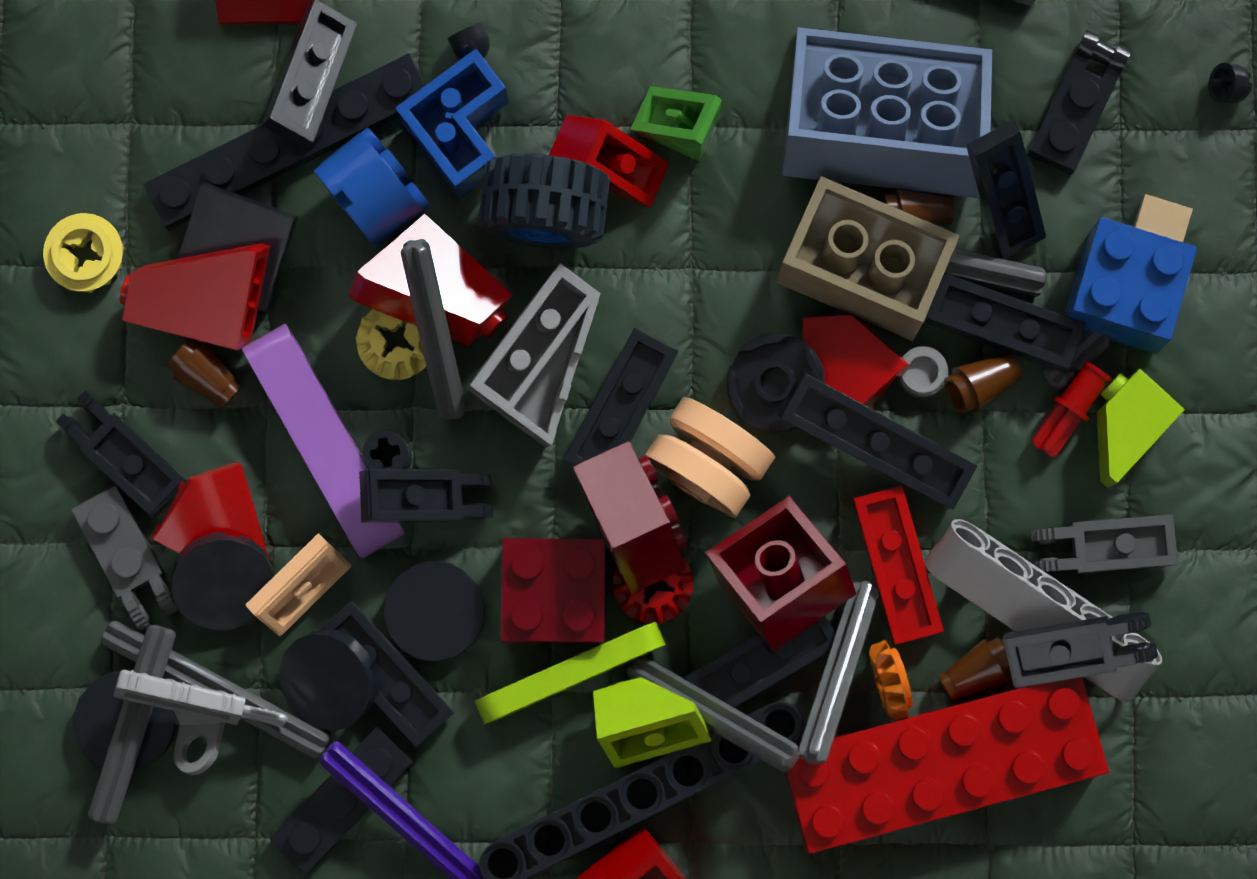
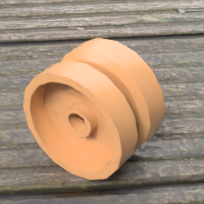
(712, 452)

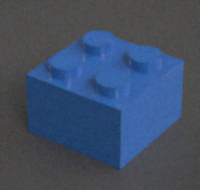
(1130, 284)

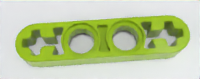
(569, 673)

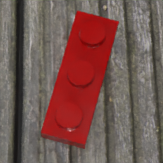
(897, 565)

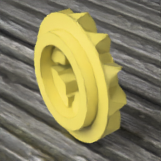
(75, 232)
(371, 347)

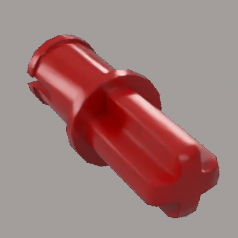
(1070, 409)

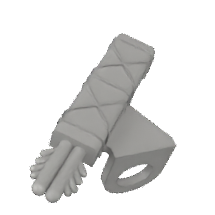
(197, 710)

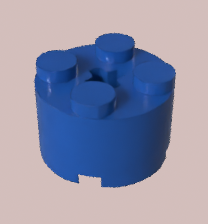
(371, 187)

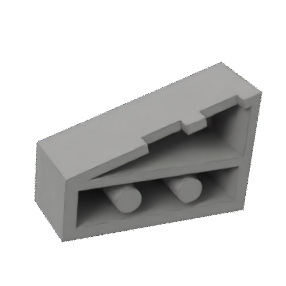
(537, 357)

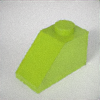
(1131, 422)
(645, 721)

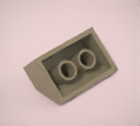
(867, 258)

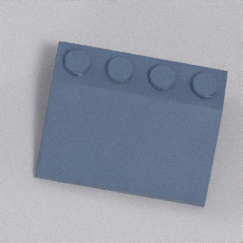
(886, 111)

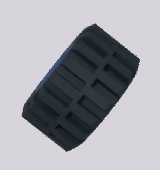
(544, 201)

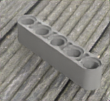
(1024, 596)

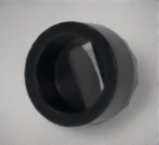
(470, 39)
(1229, 75)

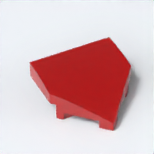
(853, 356)
(210, 504)

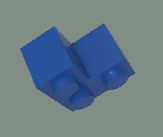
(445, 119)

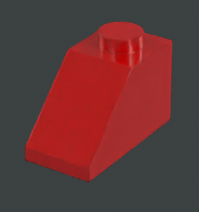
(632, 168)

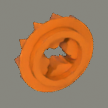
(890, 680)

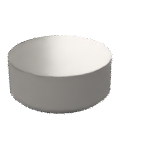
(925, 374)

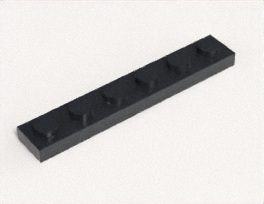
(266, 155)

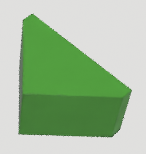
(678, 119)

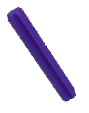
(398, 813)

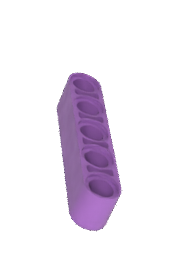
(317, 434)

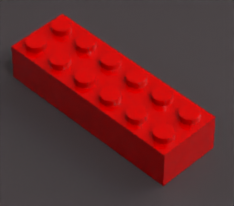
(947, 763)

